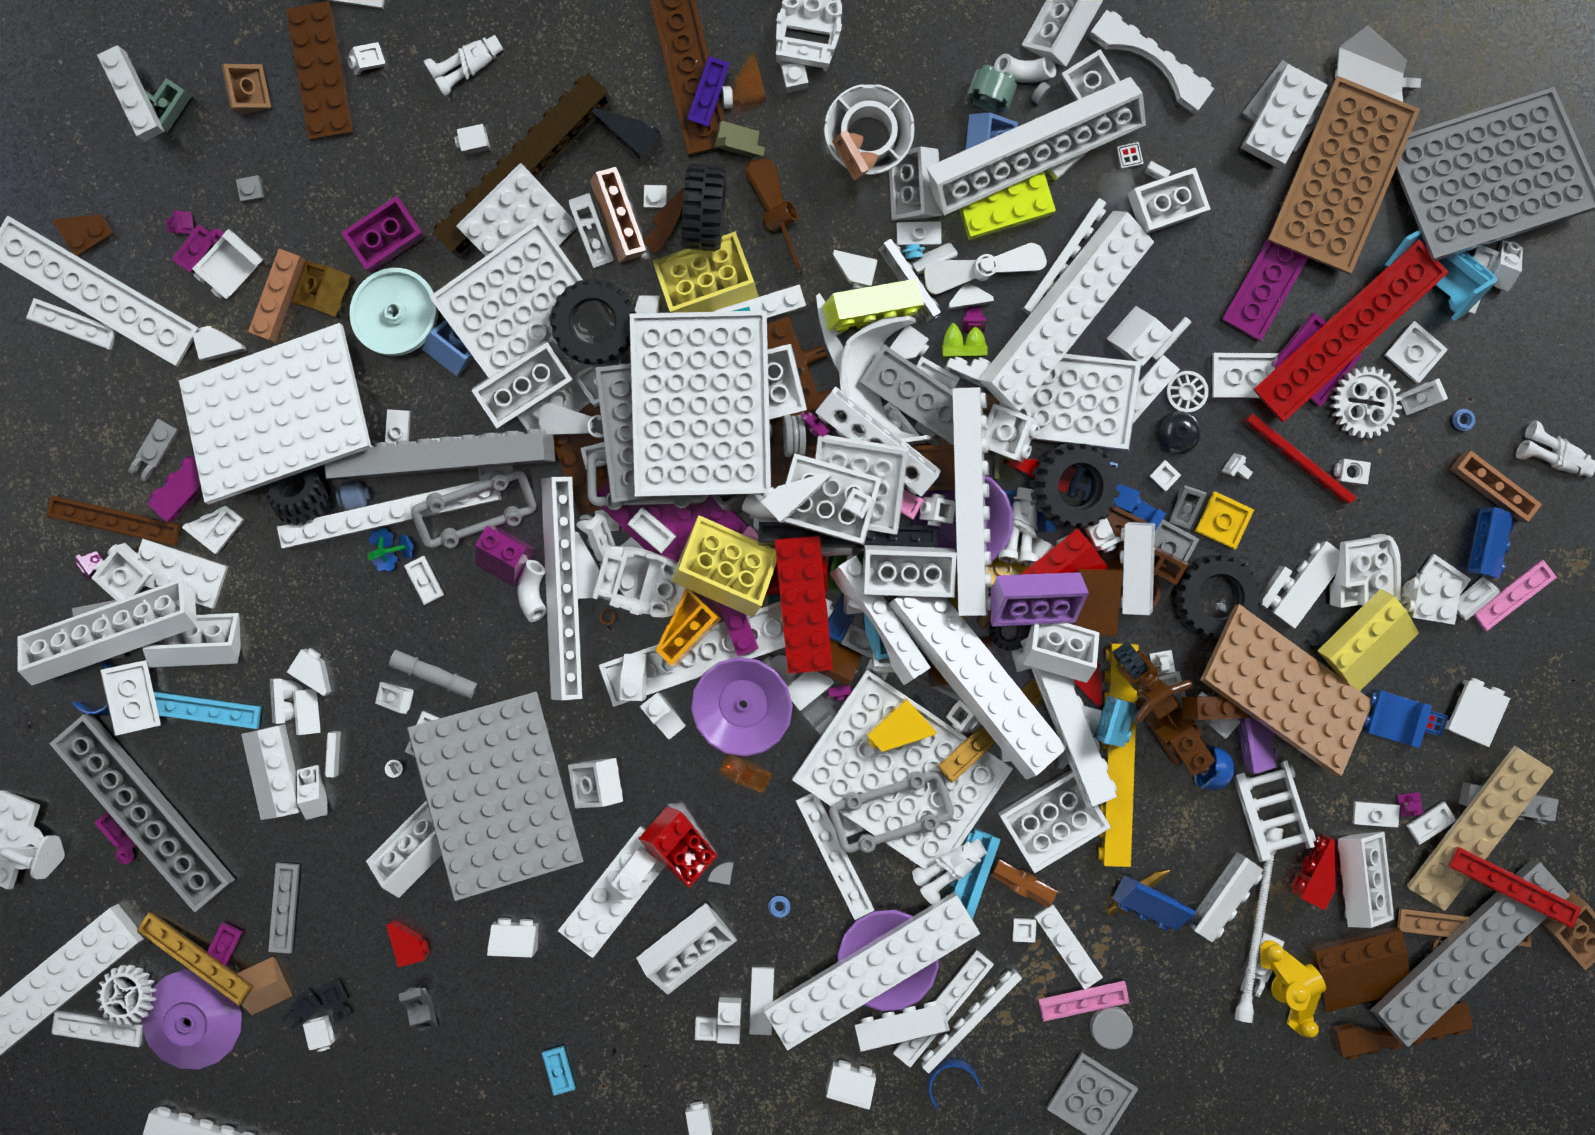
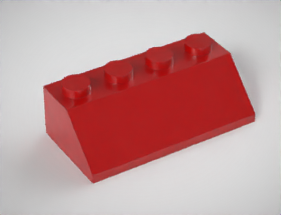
(1068, 556)

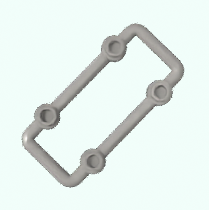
(679, 501)
(450, 537)
(854, 801)

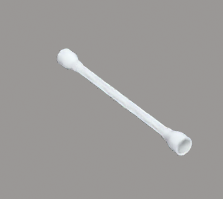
(1245, 1010)

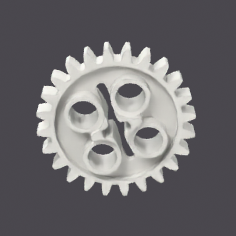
(1362, 422)

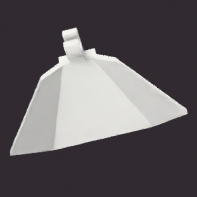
(1374, 64)

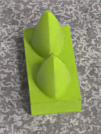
(954, 345)

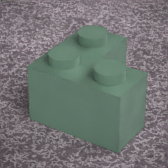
(168, 103)

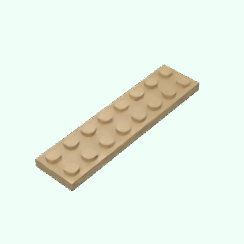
(1481, 825)

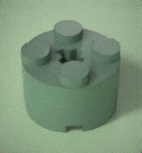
(992, 89)

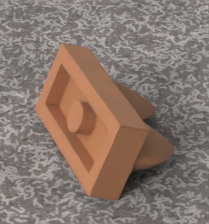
(848, 147)

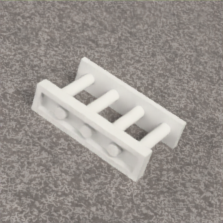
(1259, 827)

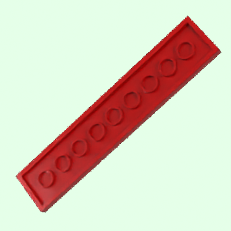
(1350, 331)

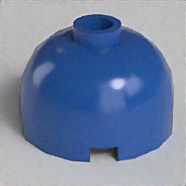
(1219, 772)

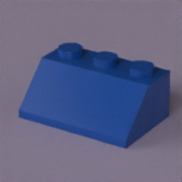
(1490, 542)
(1151, 904)

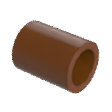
(602, 616)

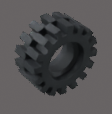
(1005, 644)

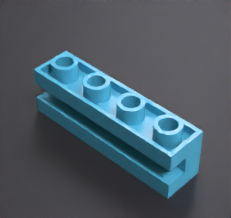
(971, 886)

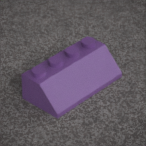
(1037, 599)
(1256, 746)

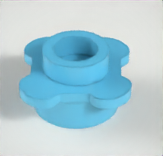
(913, 251)

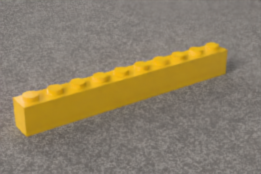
(1120, 761)

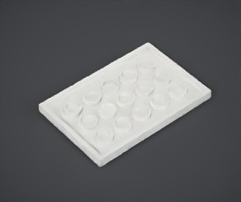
(1086, 402)

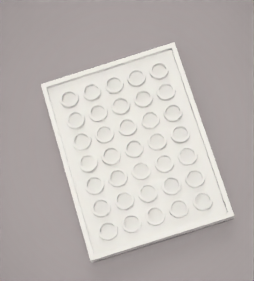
(506, 307)
(700, 403)
(274, 414)
(869, 769)

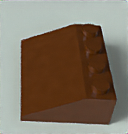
(1361, 967)

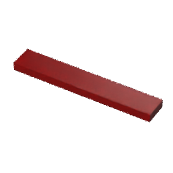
(1299, 459)
(1514, 887)

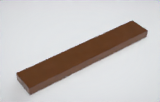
(113, 520)

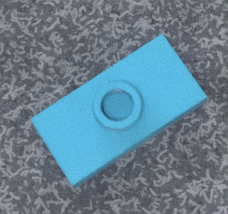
(558, 1070)

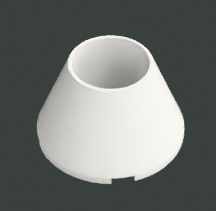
(877, 103)

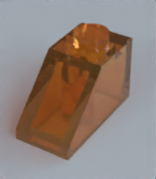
(748, 84)
(745, 773)

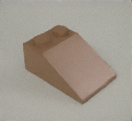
(1581, 938)

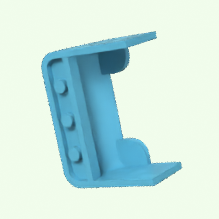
(1465, 281)

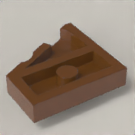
(83, 232)

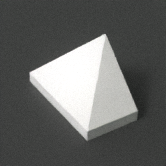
(970, 296)

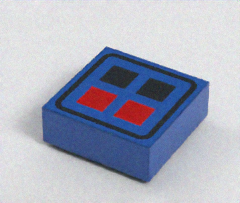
(1436, 723)

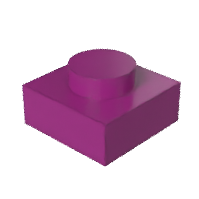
(839, 692)

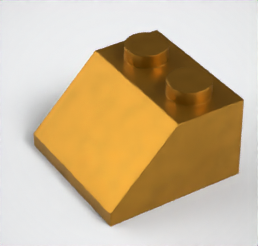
(321, 288)

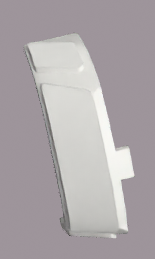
(856, 359)

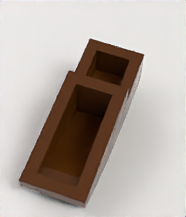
(666, 222)
(1166, 565)

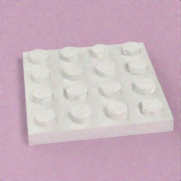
(513, 207)
(873, 459)

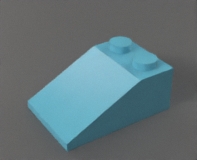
(1115, 721)

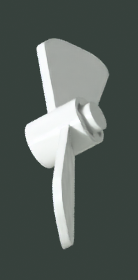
(947, 274)
(566, 421)

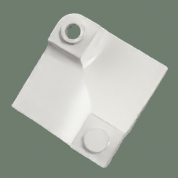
(1365, 570)

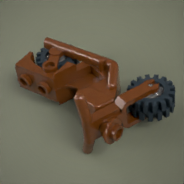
(1160, 708)

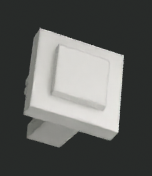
(1236, 466)
(1163, 661)

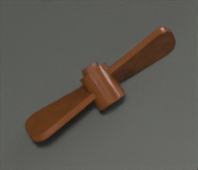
(779, 214)

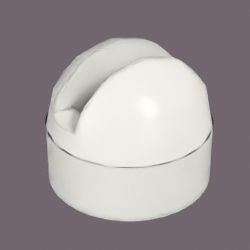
(398, 766)

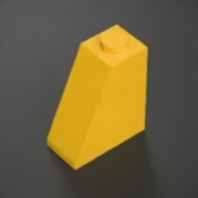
(899, 727)

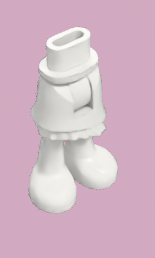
(471, 56)
(1563, 455)
(1026, 523)
(956, 862)

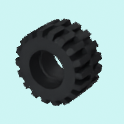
(297, 497)

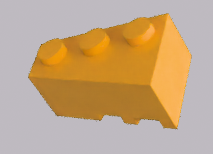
(687, 628)

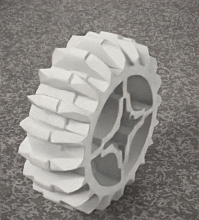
(117, 988)

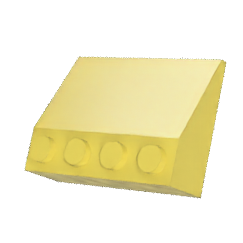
(706, 278)
(725, 566)
(1369, 640)

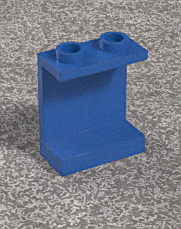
(1397, 718)

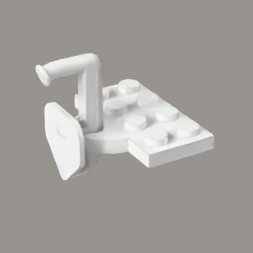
(17, 838)

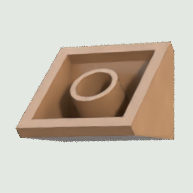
(246, 87)
(268, 985)

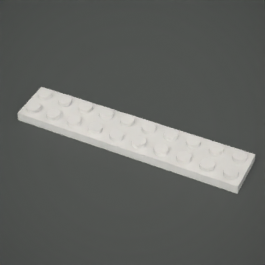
(94, 292)
(713, 648)

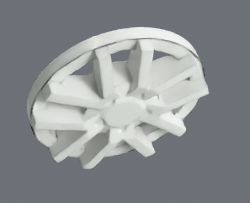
(1187, 391)

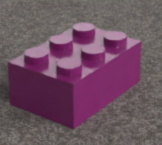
(383, 234)

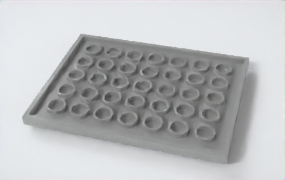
(1495, 174)
(495, 795)

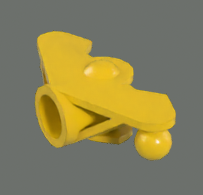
(1295, 985)

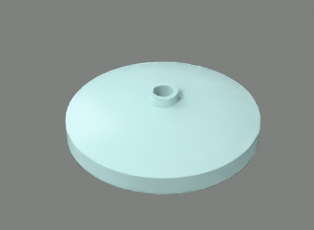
(380, 299)

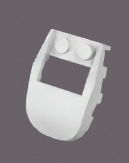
(810, 16)
(658, 593)

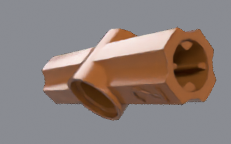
(1023, 883)

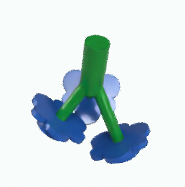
(385, 558)

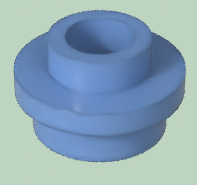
(1470, 419)
(779, 913)

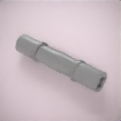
(432, 674)

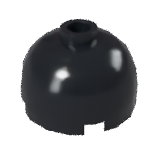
(1178, 433)

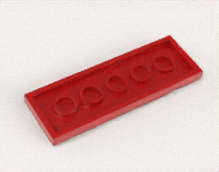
(803, 604)

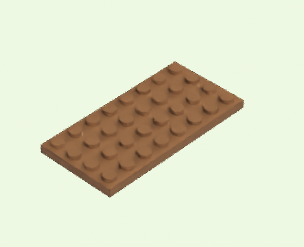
(1343, 175)
(1287, 690)

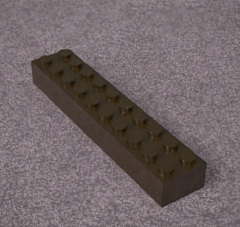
(534, 152)

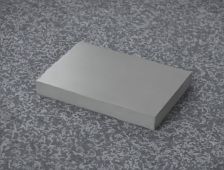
(1176, 543)

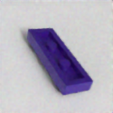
(708, 91)

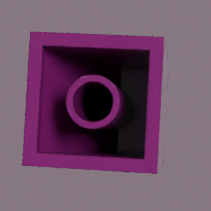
(502, 554)

